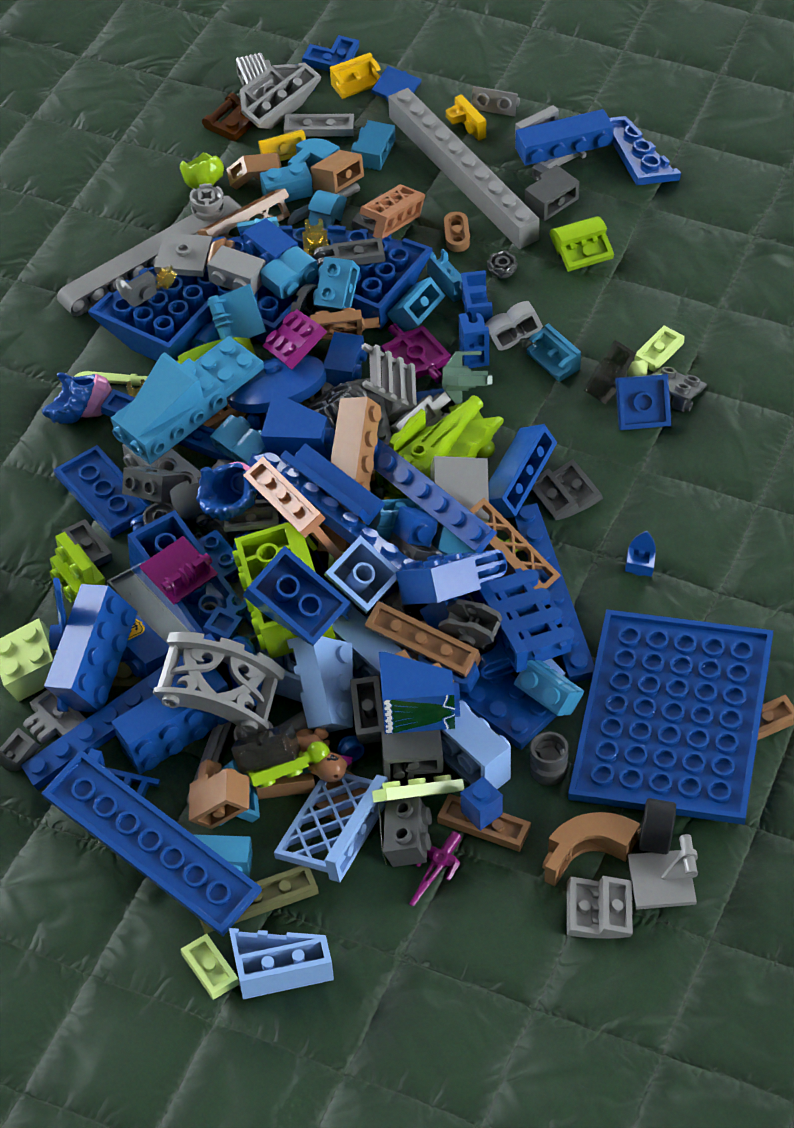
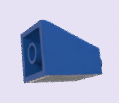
(417, 695)

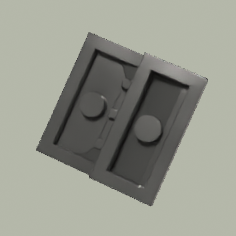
(566, 490)

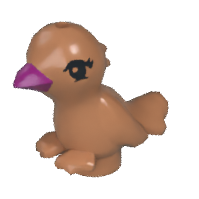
(330, 768)

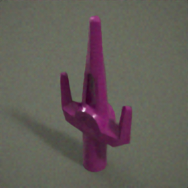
(440, 859)

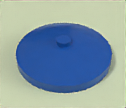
(277, 378)

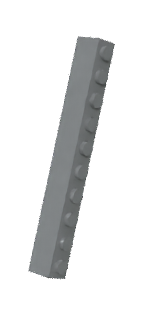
(464, 168)

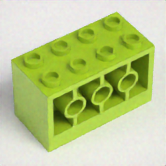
(251, 557)

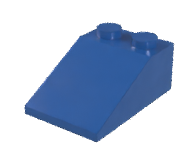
(296, 597)

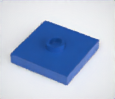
(643, 401)

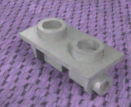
(494, 101)

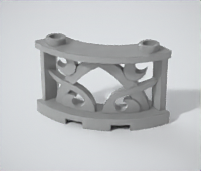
(258, 669)

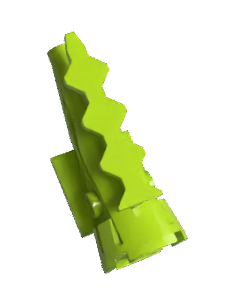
(452, 437)

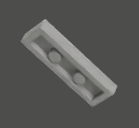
(320, 124)

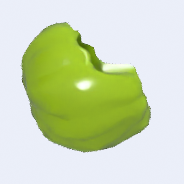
(202, 170)

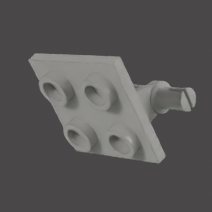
(664, 879)

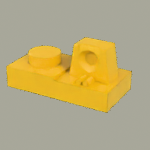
(469, 116)
(282, 145)

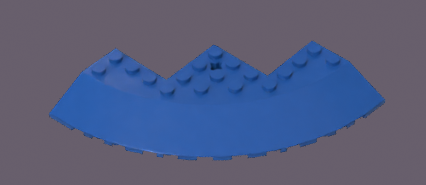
(177, 314)

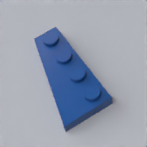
(640, 155)

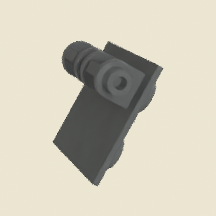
(681, 388)

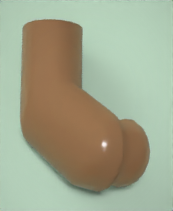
(217, 244)

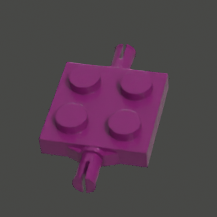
(420, 349)

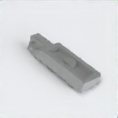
(432, 410)

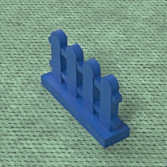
(511, 630)

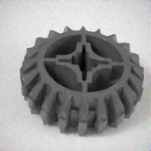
(328, 402)

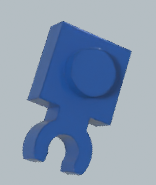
(225, 621)

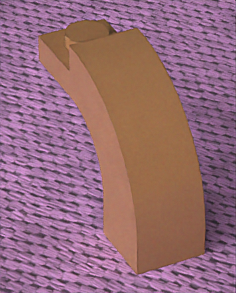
(587, 833)

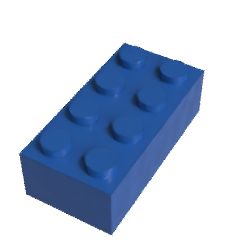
(91, 648)
(156, 731)

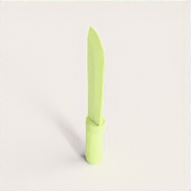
(117, 378)

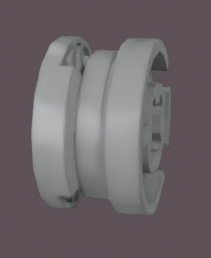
(207, 202)

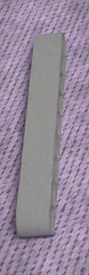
(90, 288)

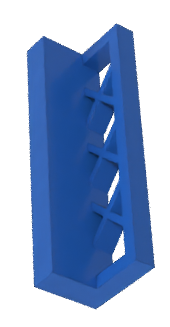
(335, 483)

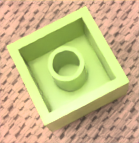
(26, 659)

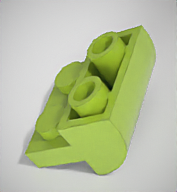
(582, 243)
(73, 567)

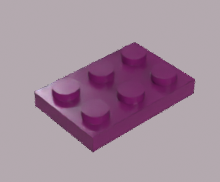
(294, 338)

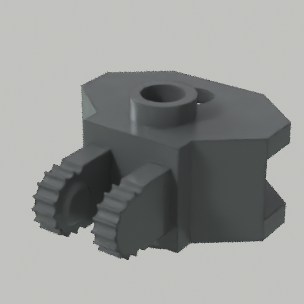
(471, 623)

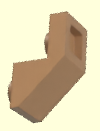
(250, 166)

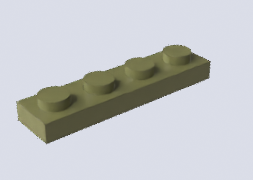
(279, 892)

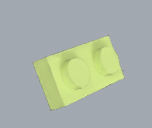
(210, 966)

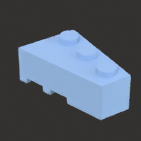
(325, 680)
(279, 962)

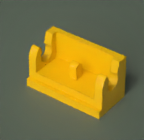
(354, 75)

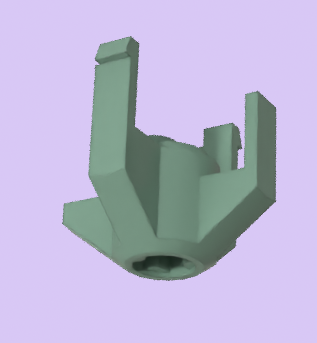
(461, 378)

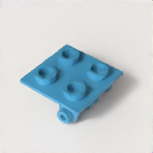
(236, 314)

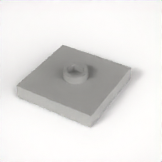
(185, 253)

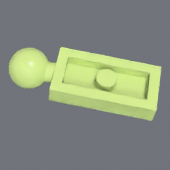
(655, 352)

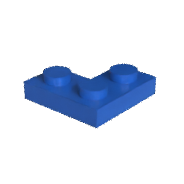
(323, 58)

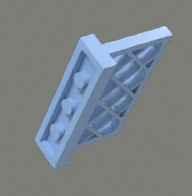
(352, 836)

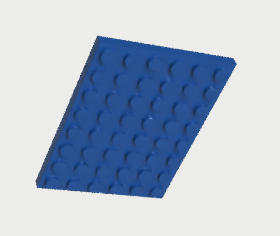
(673, 716)

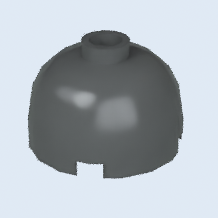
(185, 503)

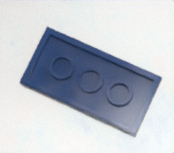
(98, 488)

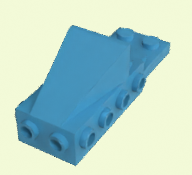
(182, 398)

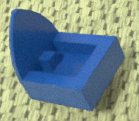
(641, 555)

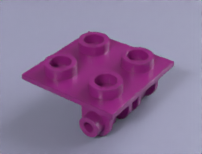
(179, 570)

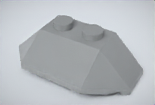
(277, 93)

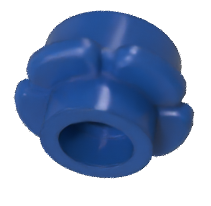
(351, 747)

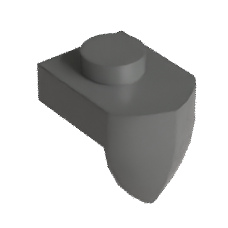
(137, 290)
(17, 750)

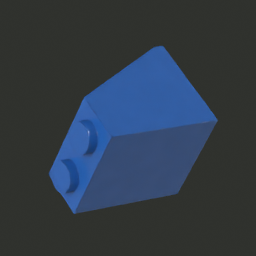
(292, 425)

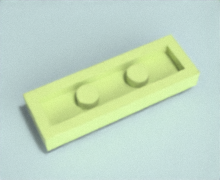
(417, 787)

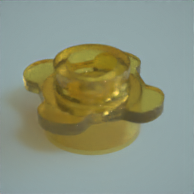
(165, 277)

